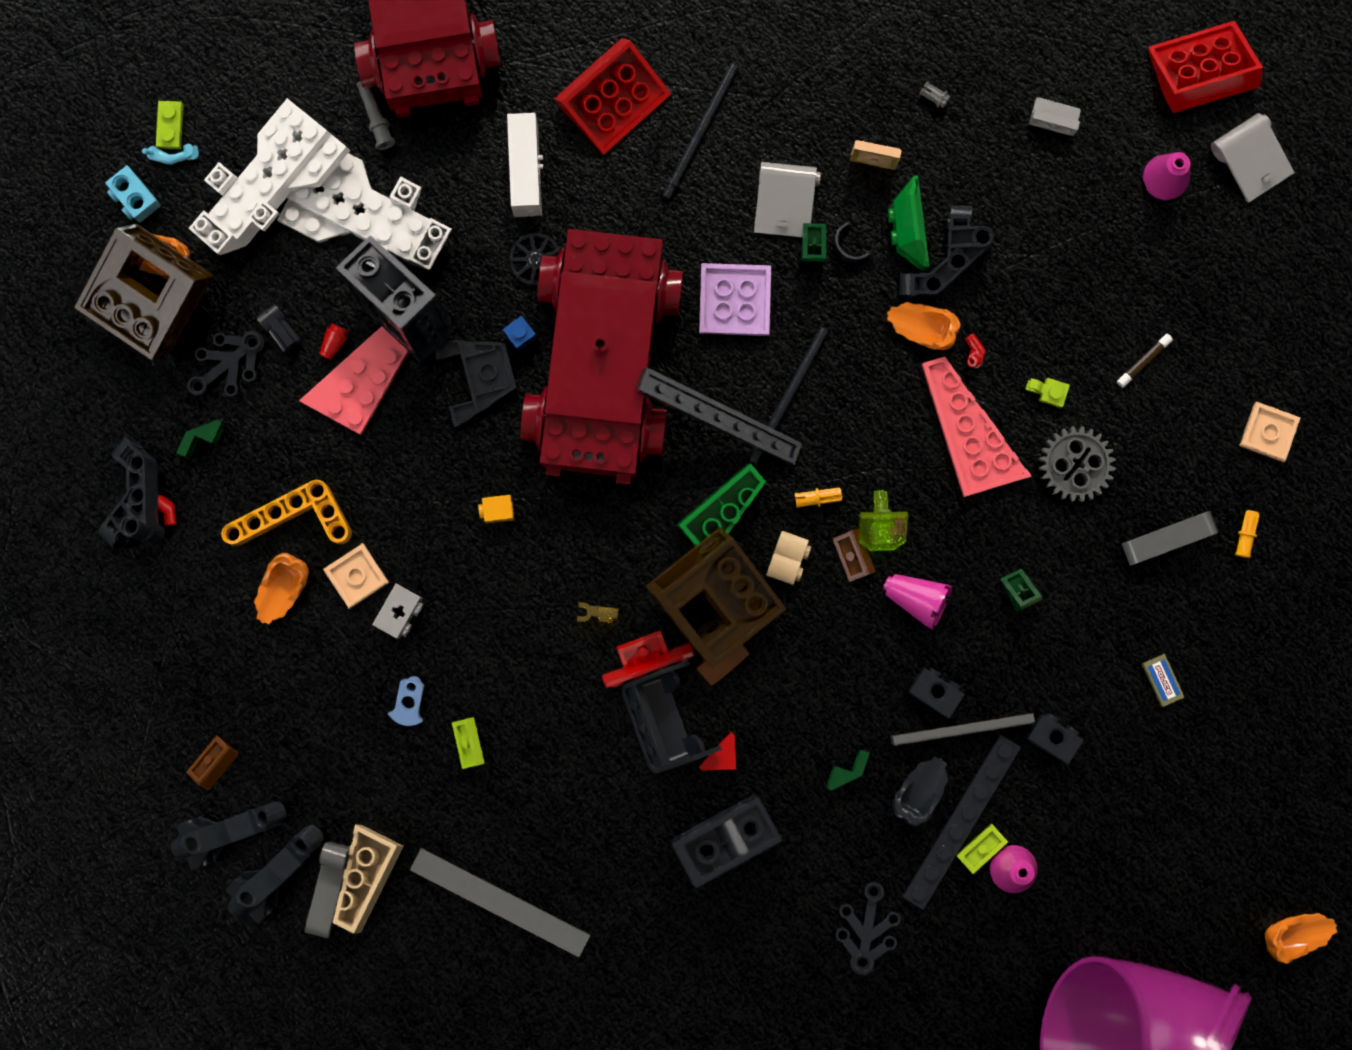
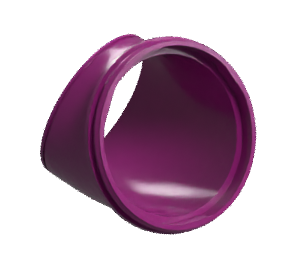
(1138, 1007)

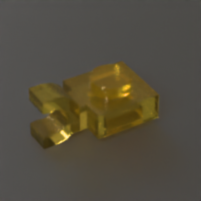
(604, 613)

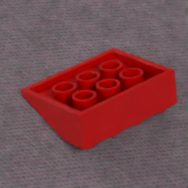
(1205, 66)
(613, 95)

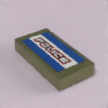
(1163, 680)

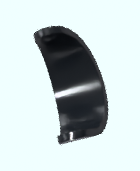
(841, 253)

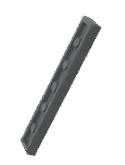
(962, 729)

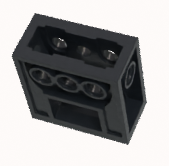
(396, 299)
(728, 839)

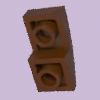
(714, 674)

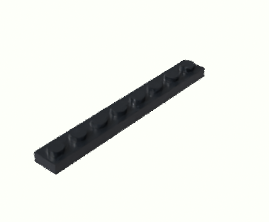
(718, 416)
(961, 822)

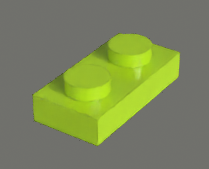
(169, 125)
(468, 743)
(982, 848)

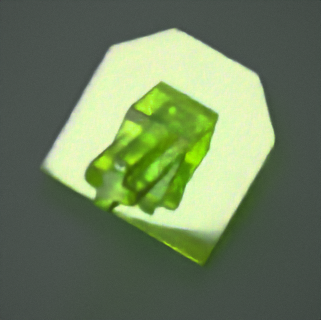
(882, 528)

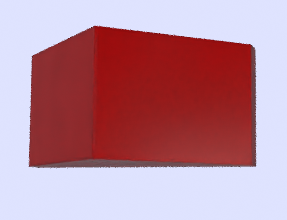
(723, 759)

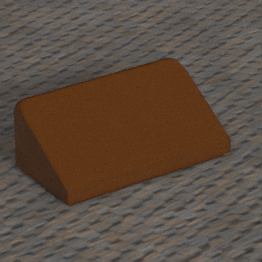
(853, 555)
(212, 763)

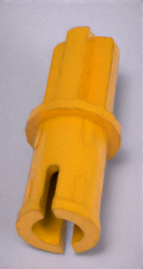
(818, 497)
(1247, 534)

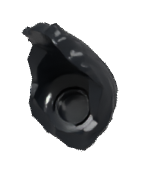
(921, 792)

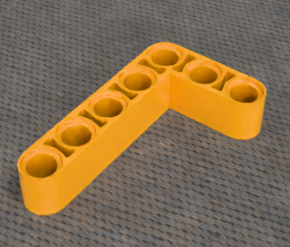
(288, 513)

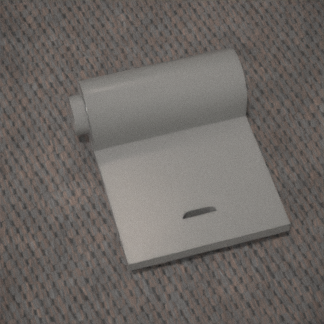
(1251, 154)
(787, 196)

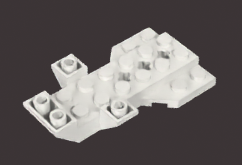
(290, 156)
(387, 220)

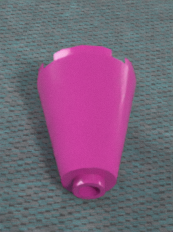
(1167, 175)
(918, 597)
(1006, 865)

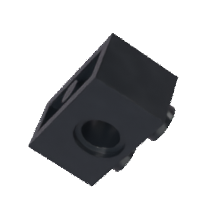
(922, 688)
(1040, 736)

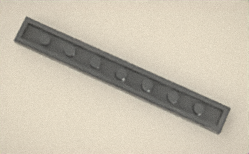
(500, 902)

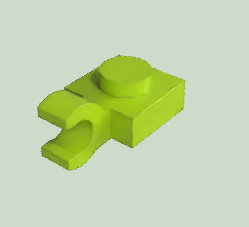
(1051, 391)

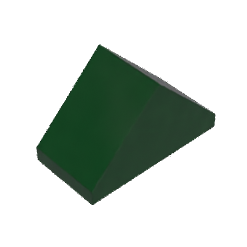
(813, 242)
(1020, 590)

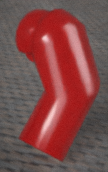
(977, 351)
(168, 510)

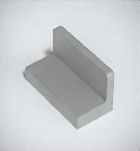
(1055, 116)

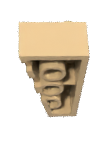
(366, 873)

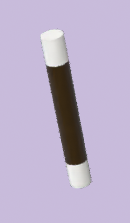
(1145, 360)

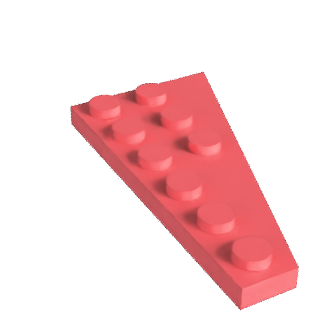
(359, 382)
(974, 442)

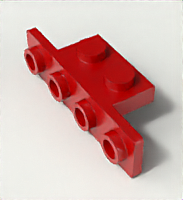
(644, 656)

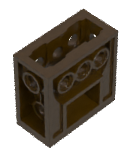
(133, 305)
(729, 585)

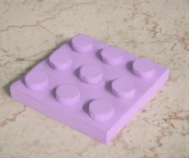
(735, 299)

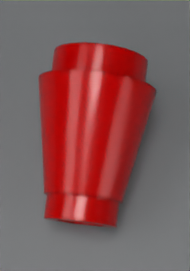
(333, 340)

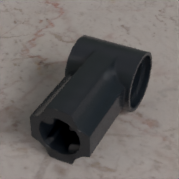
(275, 323)

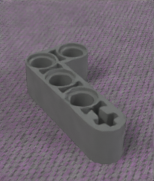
(1170, 538)
(329, 884)

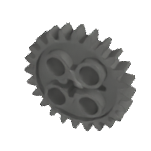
(1092, 477)

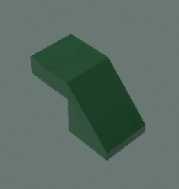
(209, 432)
(841, 776)

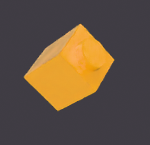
(496, 509)

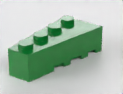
(723, 506)

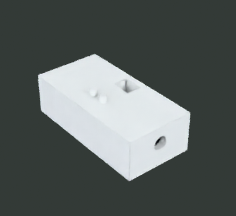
(524, 164)

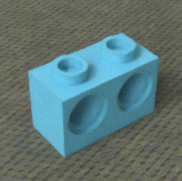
(135, 192)

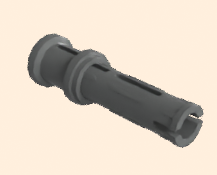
(378, 124)

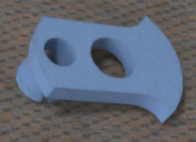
(404, 715)

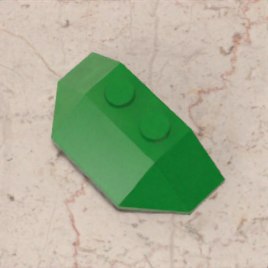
(909, 225)

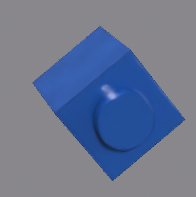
(520, 334)

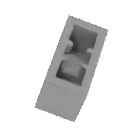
(397, 598)

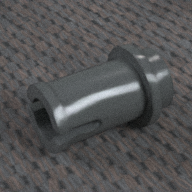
(937, 96)

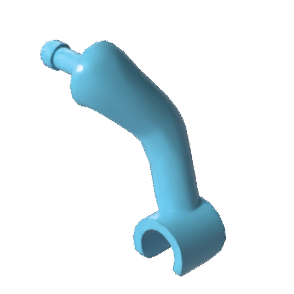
(158, 155)

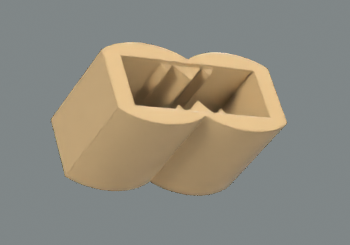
(788, 557)

